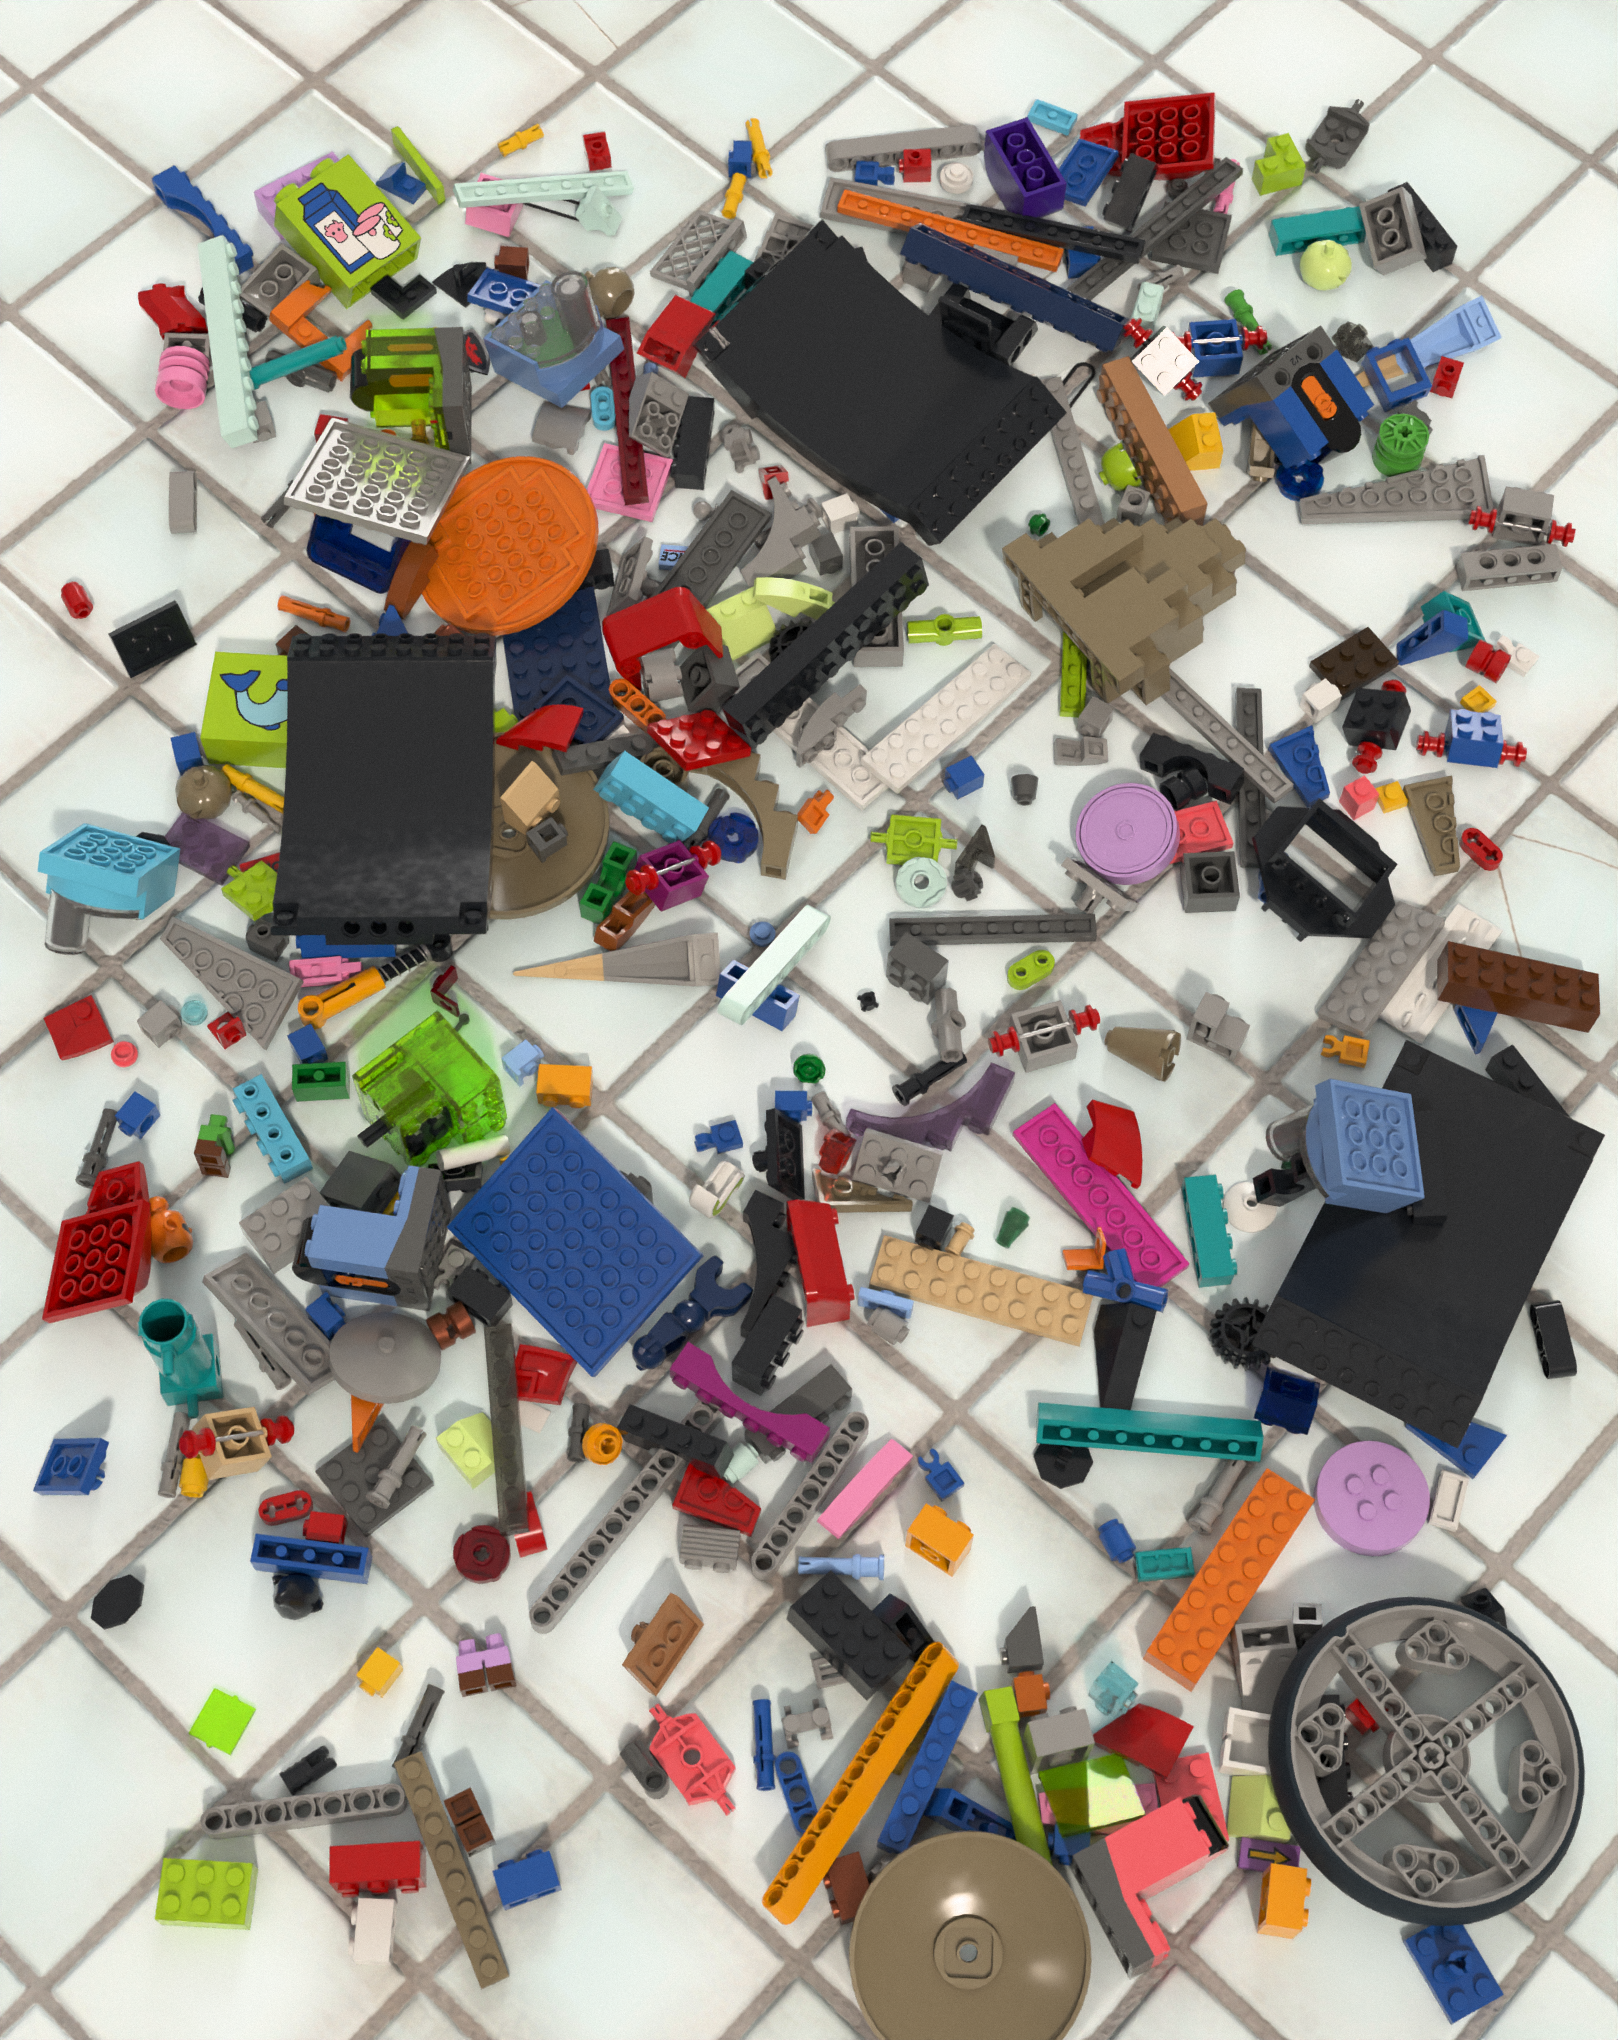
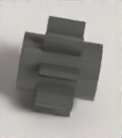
(967, 884)

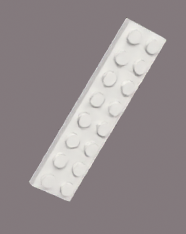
(945, 718)
(836, 764)

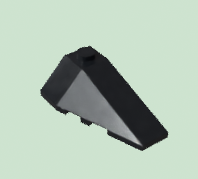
(1121, 1345)

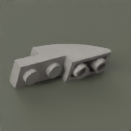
(822, 726)

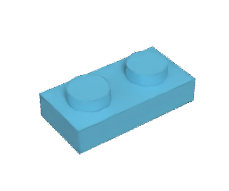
(1052, 117)

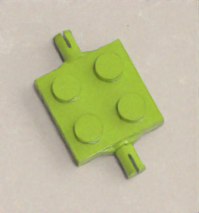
(913, 838)
(252, 889)

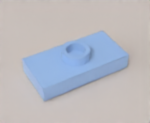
(885, 1299)

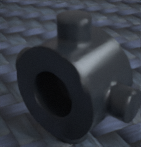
(868, 1001)

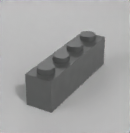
(816, 1398)

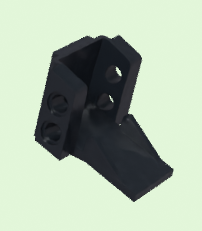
(983, 327)

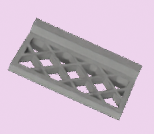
(726, 241)

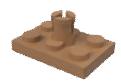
(661, 1643)

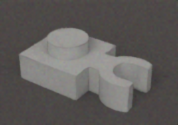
(453, 1265)

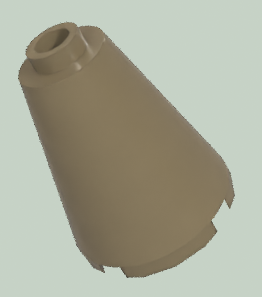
(1145, 1049)

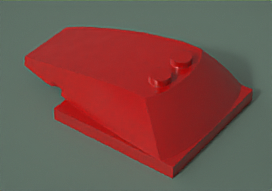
(1165, 130)
(107, 1251)

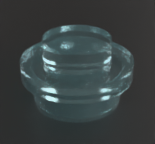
(194, 1012)

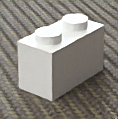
(373, 1931)

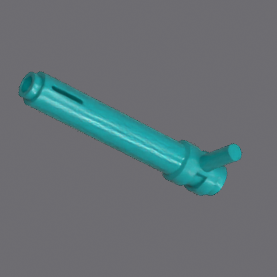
(297, 360)

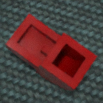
(533, 1541)

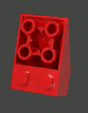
(673, 334)

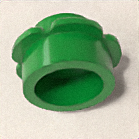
(1039, 524)

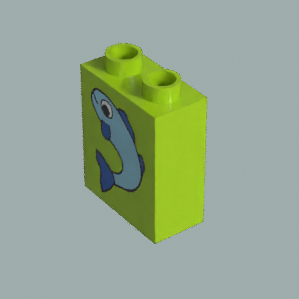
(246, 710)

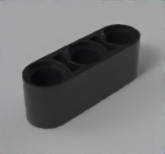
(1553, 1339)

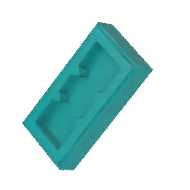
(1164, 1564)

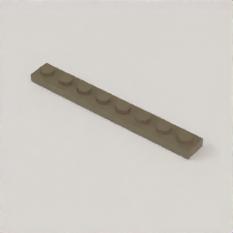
(451, 1870)

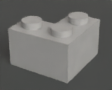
(1216, 1029)

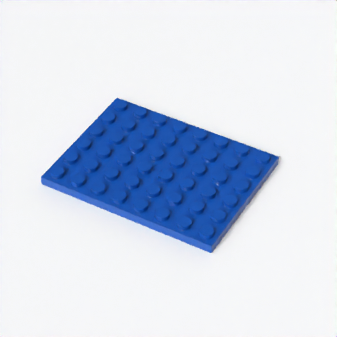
(574, 1241)

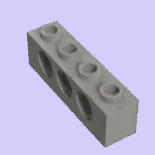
(1509, 567)

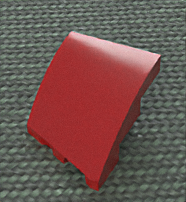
(544, 727)
(1114, 1141)
(1145, 1738)

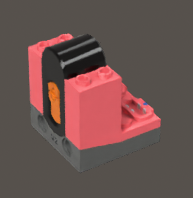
(1140, 1863)

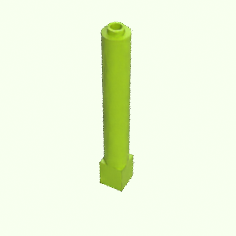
(1002, 1720)

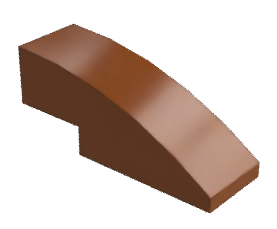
(410, 577)
(623, 921)

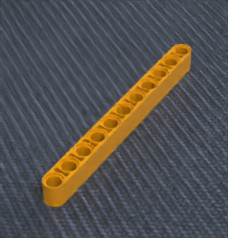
(860, 1784)

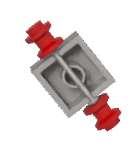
(1523, 518)
(1044, 1034)

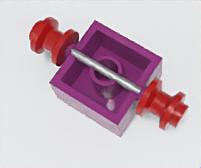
(673, 873)

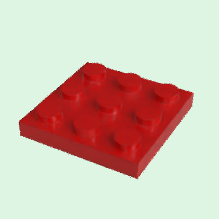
(698, 740)

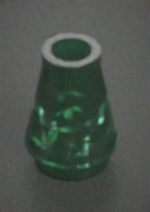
(1012, 1227)

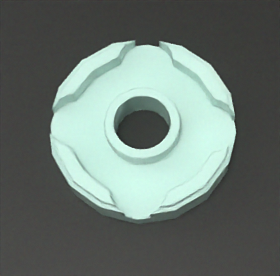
(921, 897)

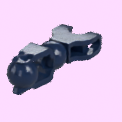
(690, 1315)

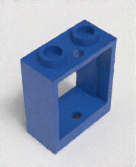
(1388, 399)

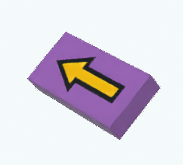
(1259, 1854)

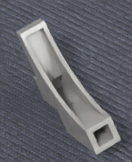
(790, 532)

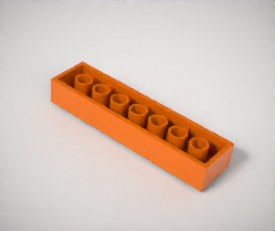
(1228, 1579)

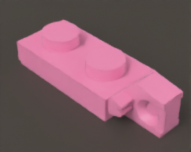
(324, 970)

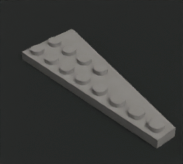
(1413, 496)

